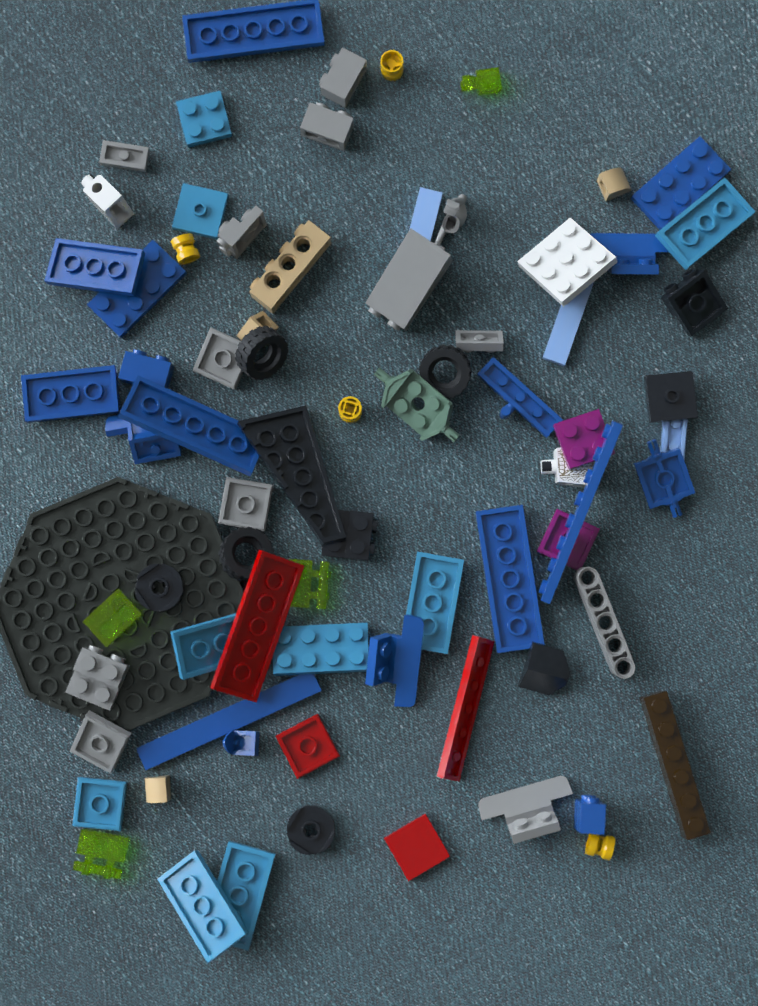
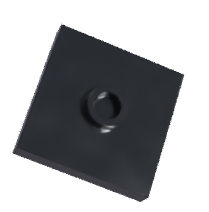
(671, 397)

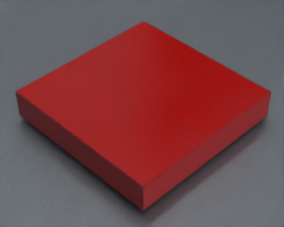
(307, 746)
(416, 847)

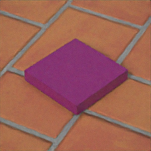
(581, 547)

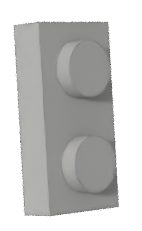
(124, 156)
(479, 340)

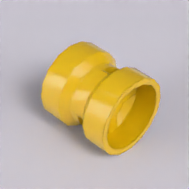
(391, 59)
(185, 248)
(351, 413)
(600, 846)

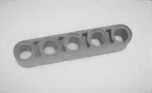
(612, 631)

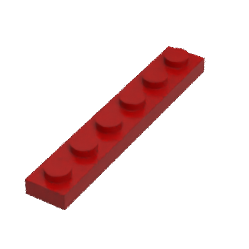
(465, 708)

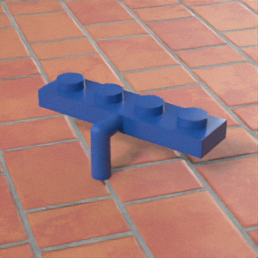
(518, 398)

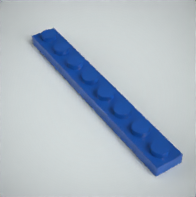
(583, 502)

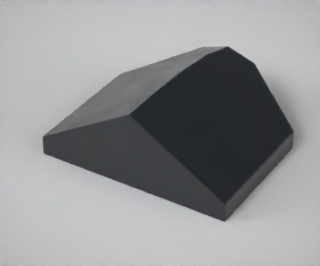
(544, 669)

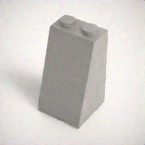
(408, 280)

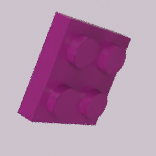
(580, 438)

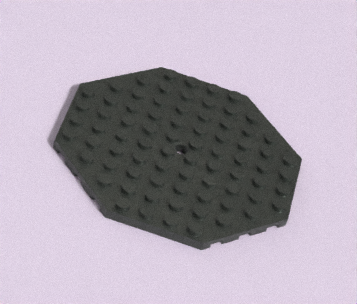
(78, 558)

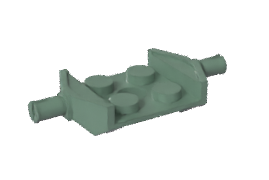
(400, 397)

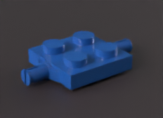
(664, 478)

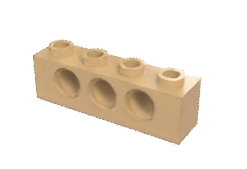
(273, 297)

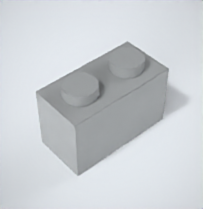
(343, 77)
(327, 126)

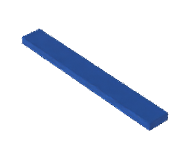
(227, 720)

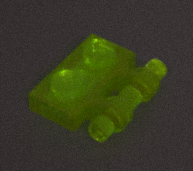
(303, 592)
(103, 846)

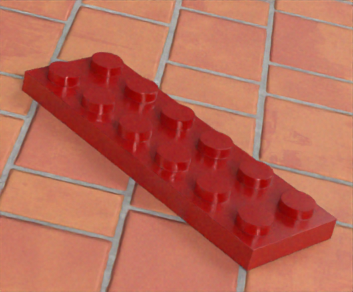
(257, 626)

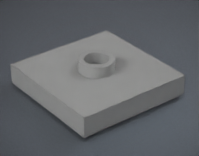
(218, 359)
(245, 504)
(100, 742)

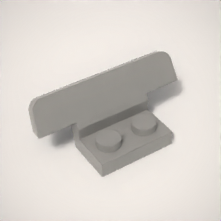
(527, 808)

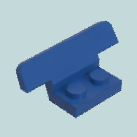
(633, 252)
(143, 444)
(397, 660)

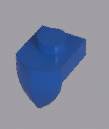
(242, 743)

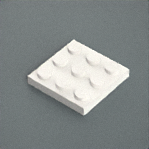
(567, 262)

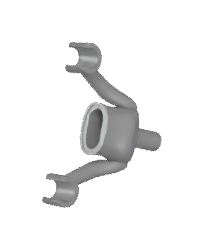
(455, 217)

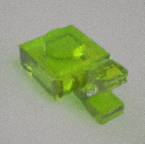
(485, 81)

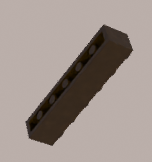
(674, 765)

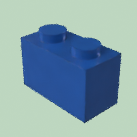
(154, 369)
(589, 815)

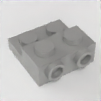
(237, 236)
(97, 677)

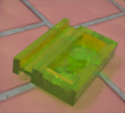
(112, 618)

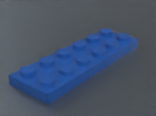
(253, 30)
(189, 425)
(509, 578)

